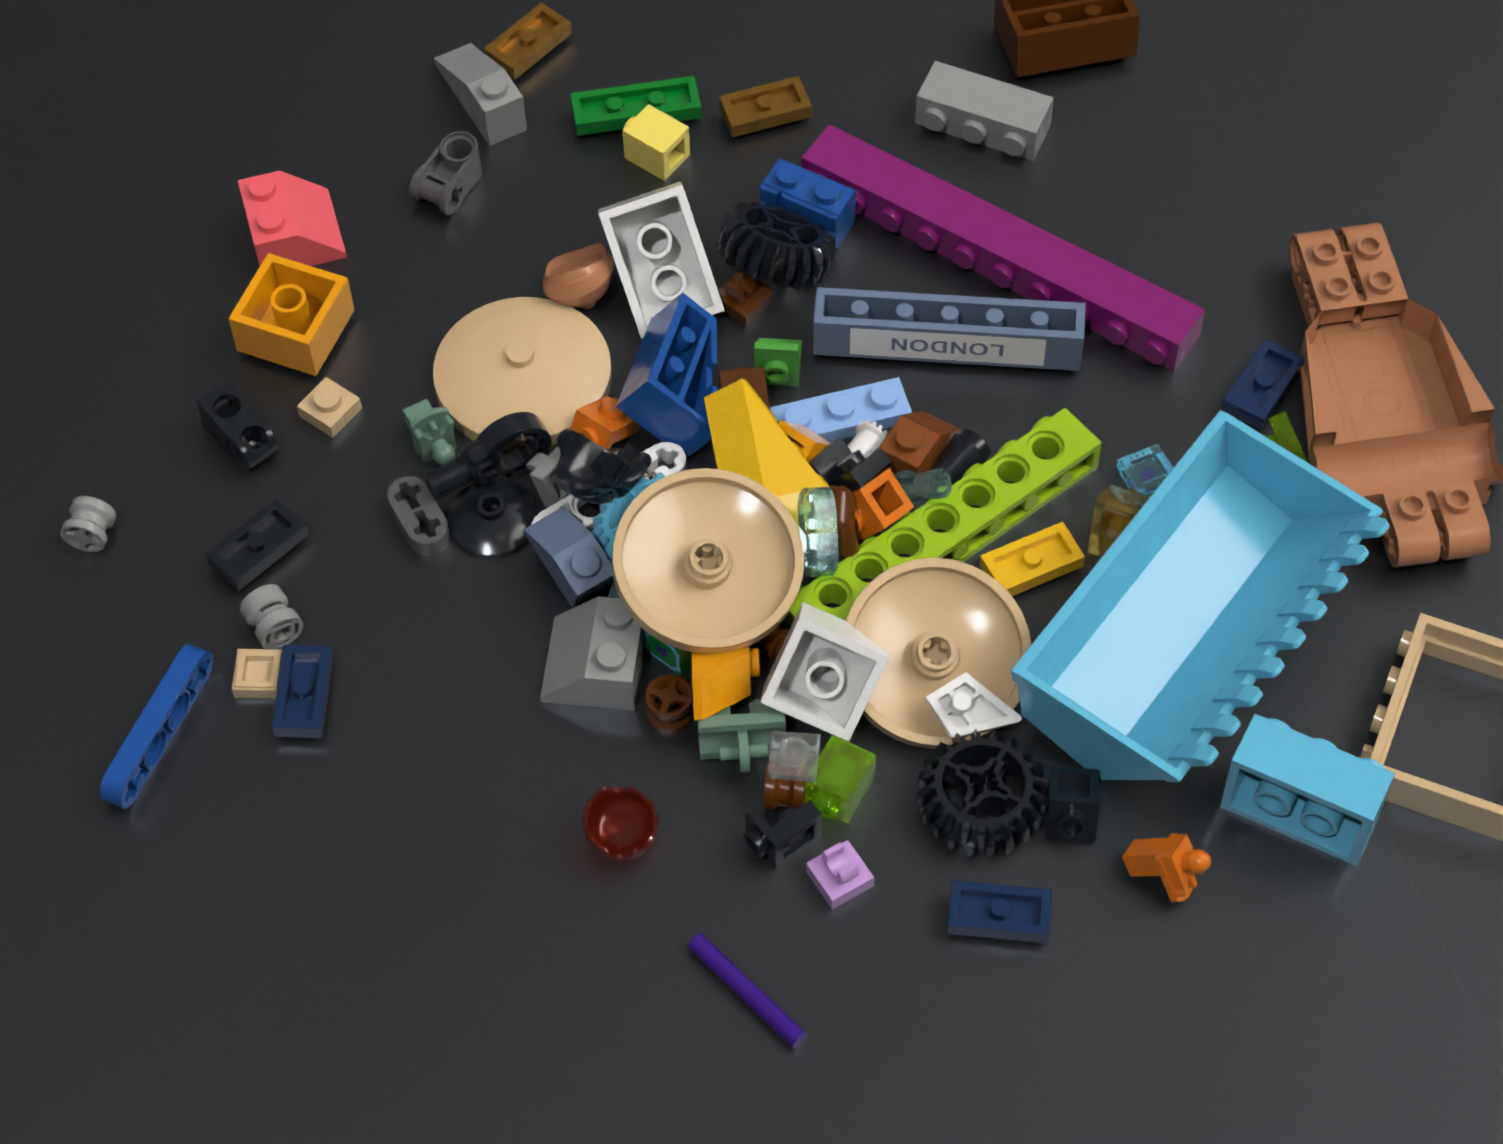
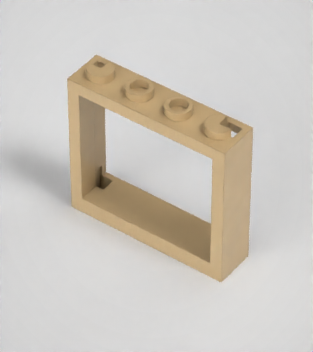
(1460, 647)

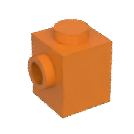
(879, 504)

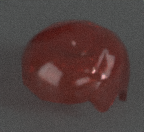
(620, 823)

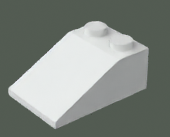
(659, 253)

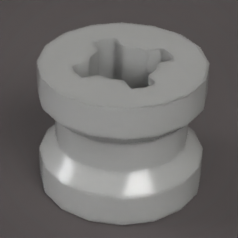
(88, 524)

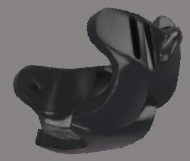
(584, 461)

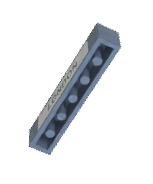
(948, 329)

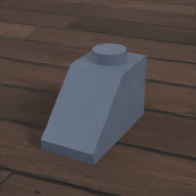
(571, 556)

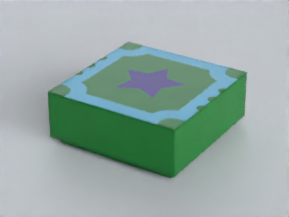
(674, 658)

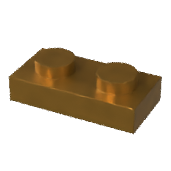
(528, 40)
(765, 106)

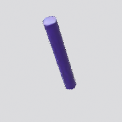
(747, 990)

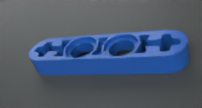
(156, 726)

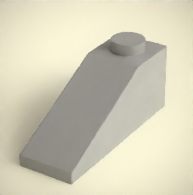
(484, 92)

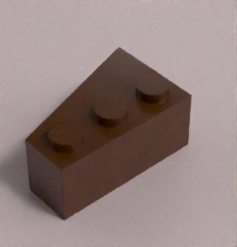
(1065, 33)

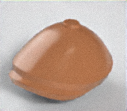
(579, 276)

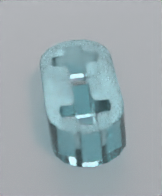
(818, 531)

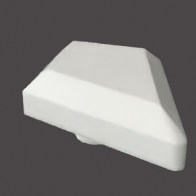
(969, 706)

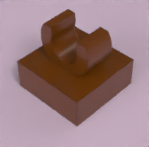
(745, 298)

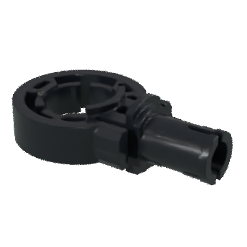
(482, 458)

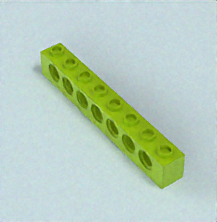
(1071, 456)

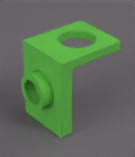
(780, 360)

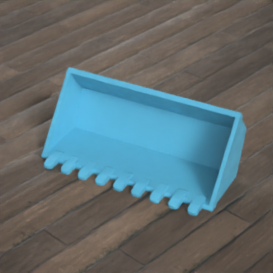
(1193, 606)

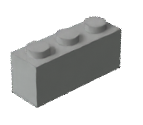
(984, 110)

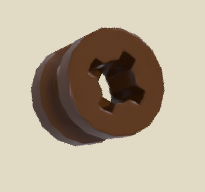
(660, 696)
(783, 793)

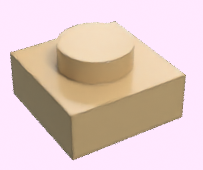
(329, 407)

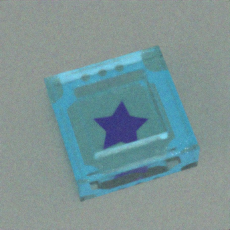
(1144, 469)

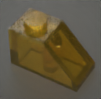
(1112, 514)

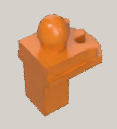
(1171, 860)

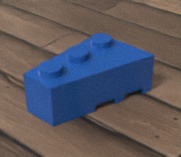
(674, 375)

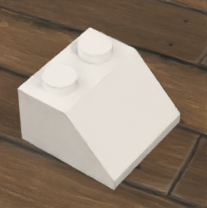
(824, 672)

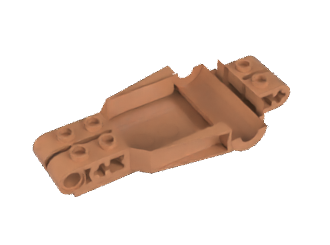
(1391, 399)

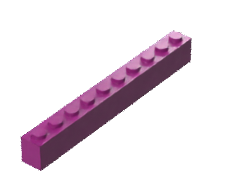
(1008, 249)

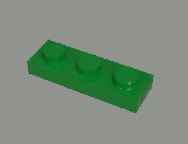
(612, 107)

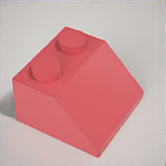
(291, 219)

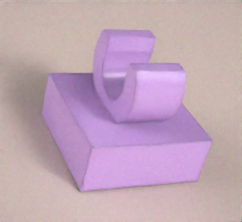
(839, 874)

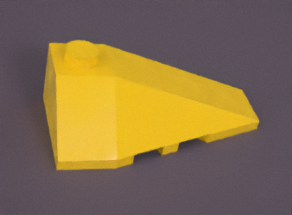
(755, 446)

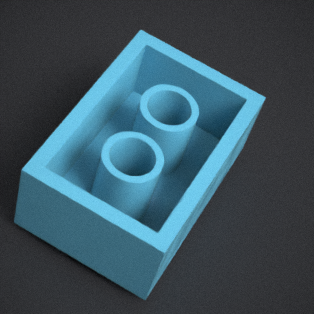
(1306, 789)

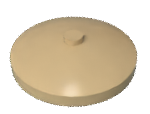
(521, 359)
(707, 561)
(935, 626)

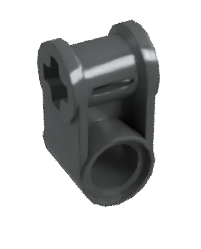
(448, 172)

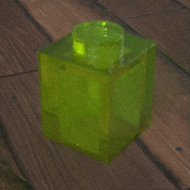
(841, 779)

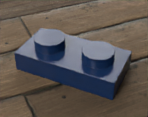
(1263, 384)
(302, 691)
(999, 911)

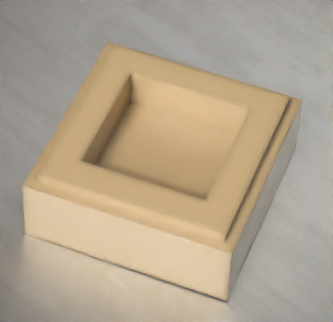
(256, 673)

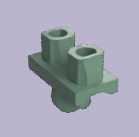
(740, 734)

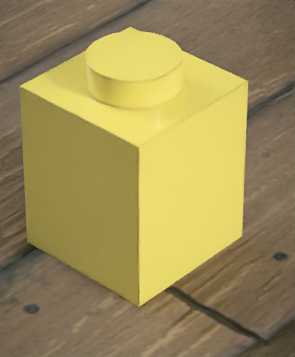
(656, 142)

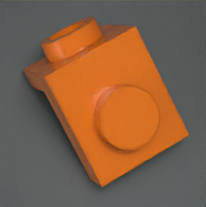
(603, 422)

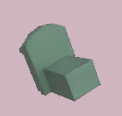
(431, 432)

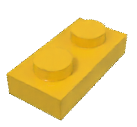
(1034, 559)

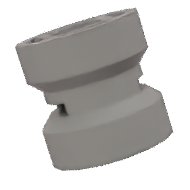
(273, 620)

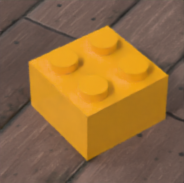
(291, 314)

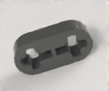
(410, 520)

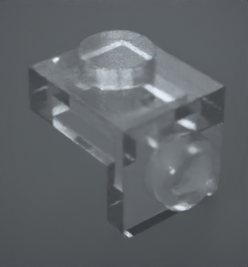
(794, 756)

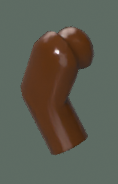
(845, 516)

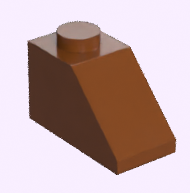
(916, 442)

